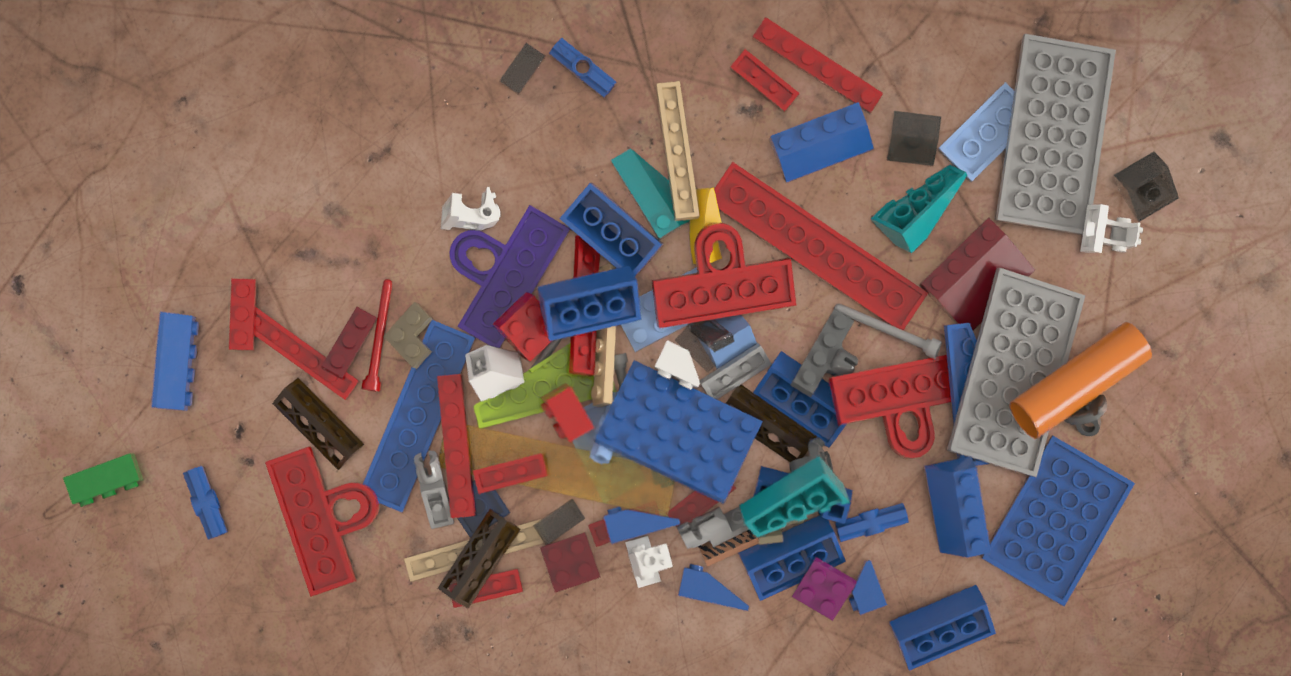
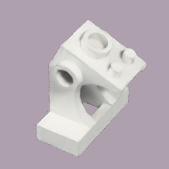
(458, 215)
(1123, 233)
(647, 560)

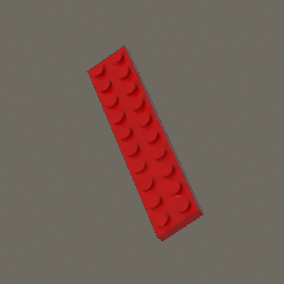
(818, 247)

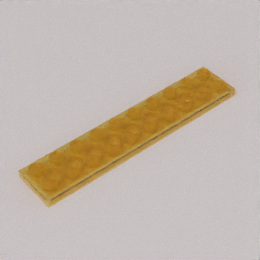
(573, 471)

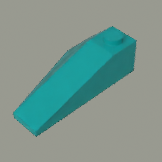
(649, 191)
(916, 214)

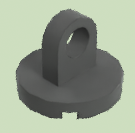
(1089, 413)
(815, 450)

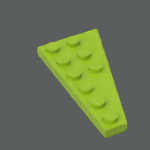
(526, 398)

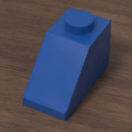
(867, 592)

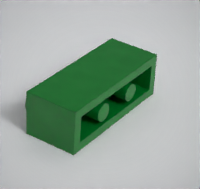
(103, 480)

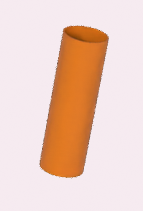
(1080, 380)

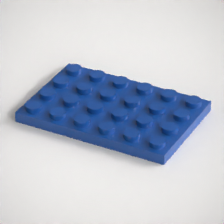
(678, 432)
(1058, 521)

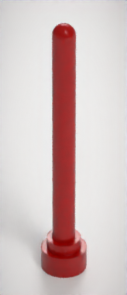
(371, 380)

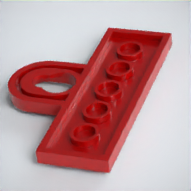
(723, 291)
(892, 392)
(311, 518)

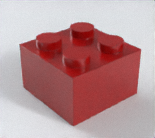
(524, 327)
(567, 413)

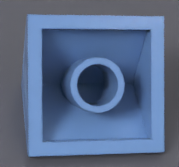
(742, 336)

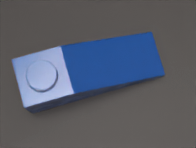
(630, 524)
(704, 587)

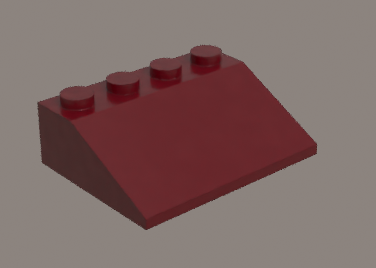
(966, 276)

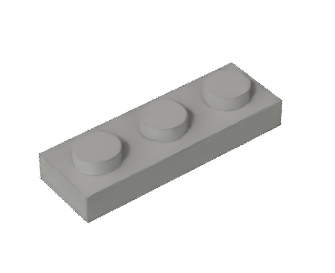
(735, 372)

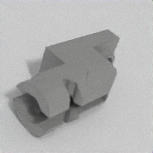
(433, 491)
(713, 527)

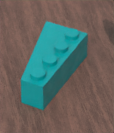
(793, 498)

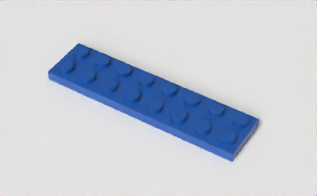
(416, 417)

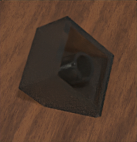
(913, 138)
(1147, 186)

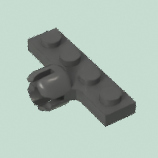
(826, 355)

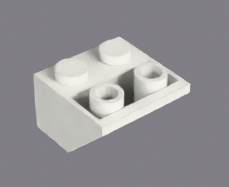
(677, 363)
(493, 371)

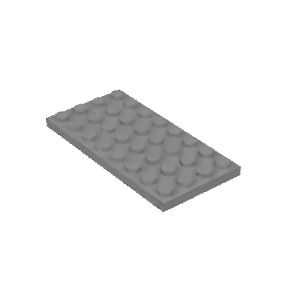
(1055, 134)
(1020, 342)

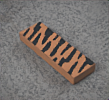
(728, 548)

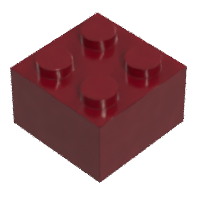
(570, 562)

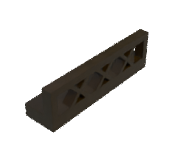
(320, 420)
(774, 421)
(481, 561)

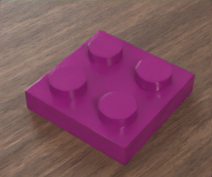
(824, 588)

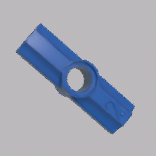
(594, 77)
(205, 502)
(872, 522)

